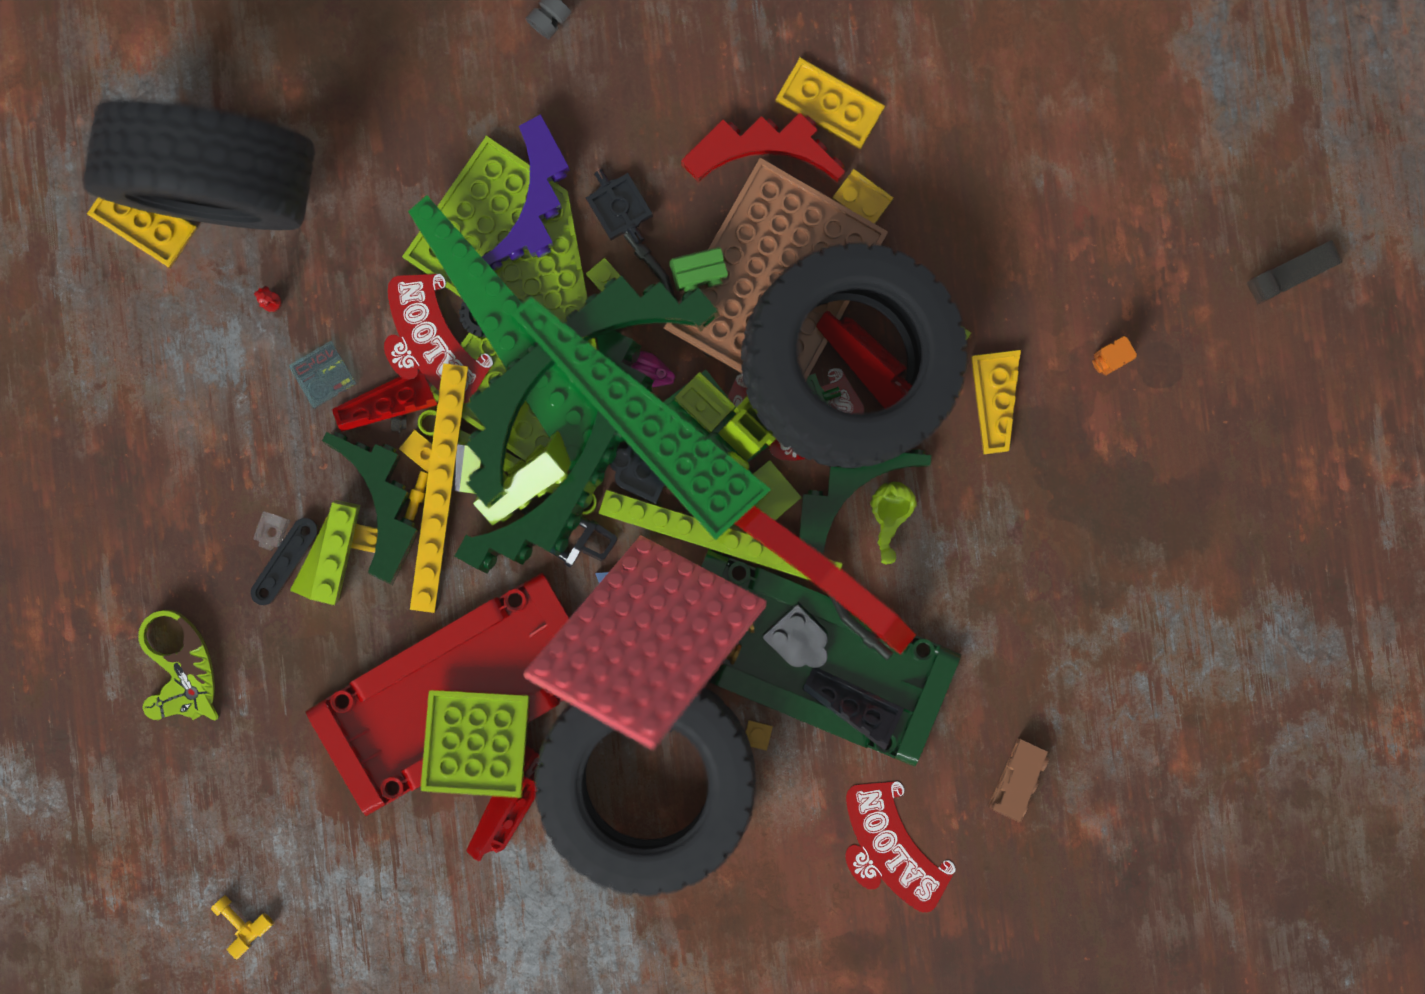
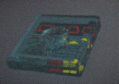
(322, 374)

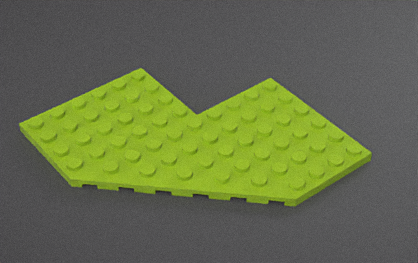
(484, 209)

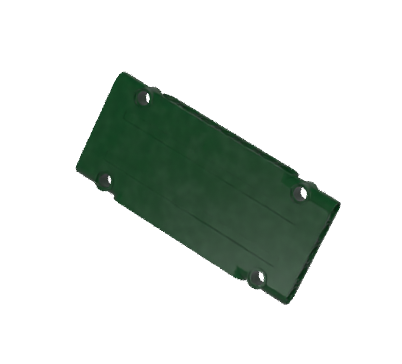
(768, 679)

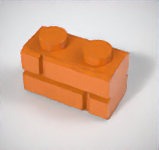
(1114, 356)

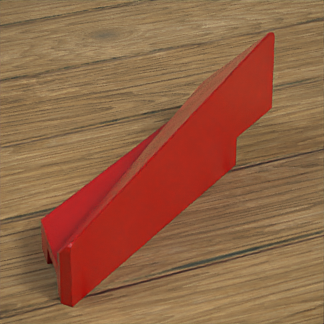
(504, 814)

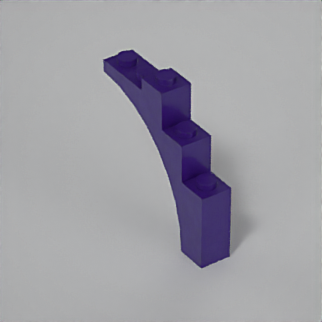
(541, 202)

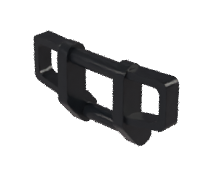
(589, 527)

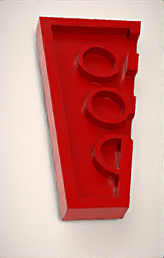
(385, 402)

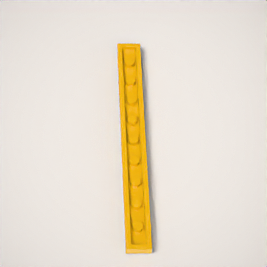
(439, 488)

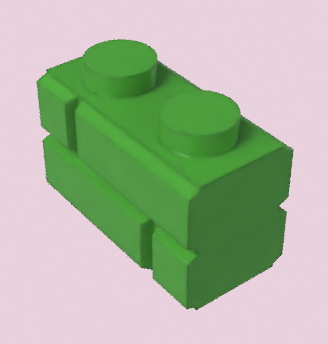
(698, 270)

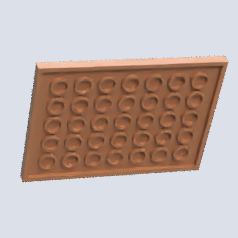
(764, 234)

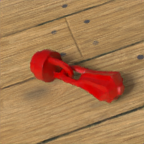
(268, 300)

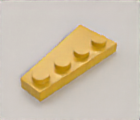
(995, 390)

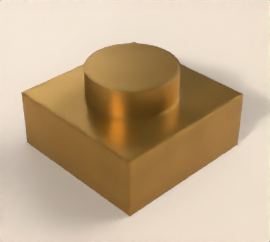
(758, 734)

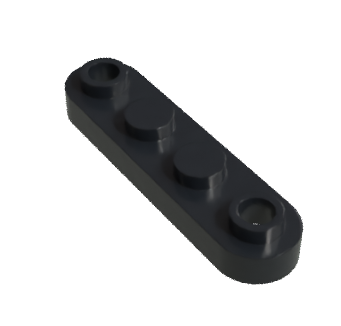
(284, 561)

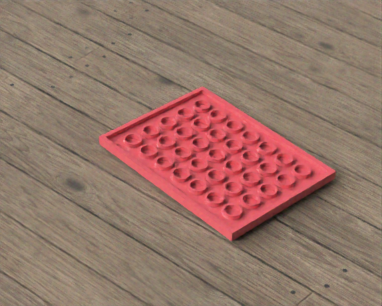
(645, 641)

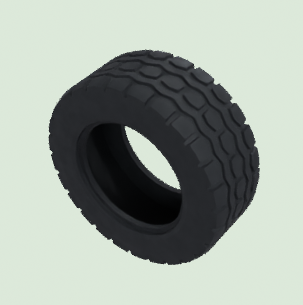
(198, 164)
(917, 309)
(647, 864)

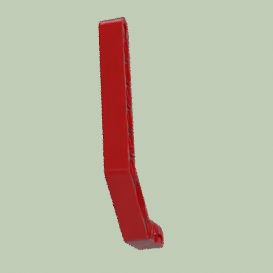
(828, 577)

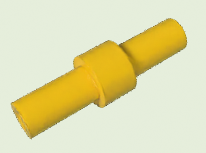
(416, 496)

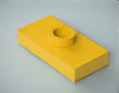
(418, 449)

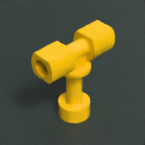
(246, 931)

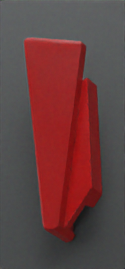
(867, 358)

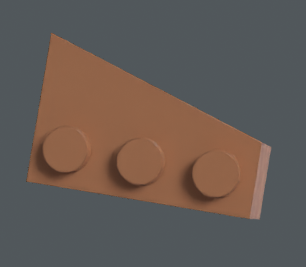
(1018, 780)

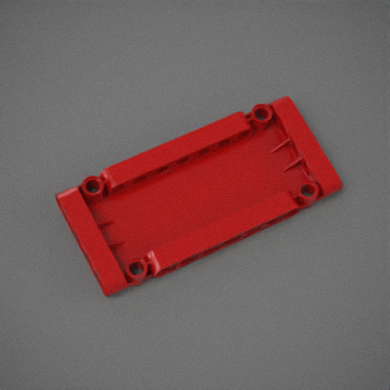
(386, 718)

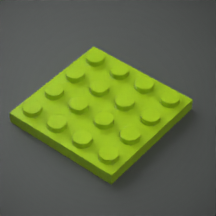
(475, 743)

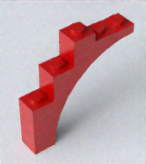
(761, 138)

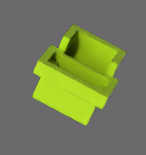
(745, 431)

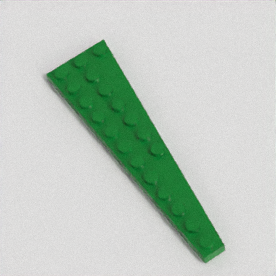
(555, 397)
(685, 460)

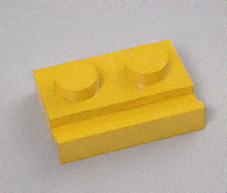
(862, 197)

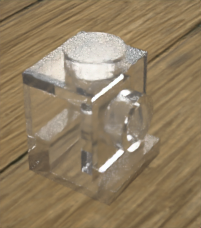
(270, 521)

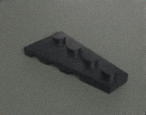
(861, 709)

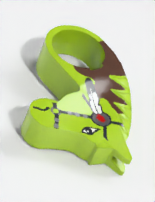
(192, 680)

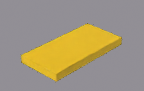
(830, 103)
(153, 233)

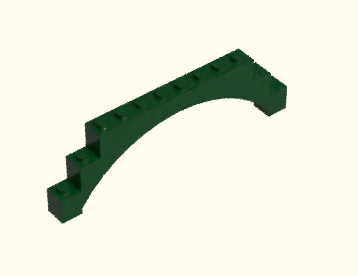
(610, 310)
(560, 513)

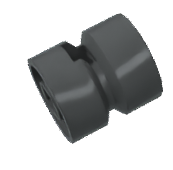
(547, 17)

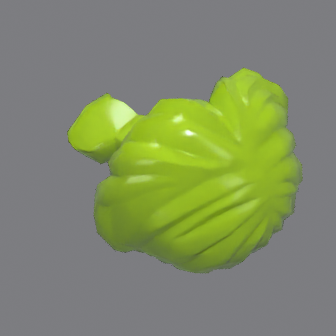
(891, 508)

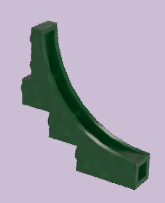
(820, 510)
(394, 536)

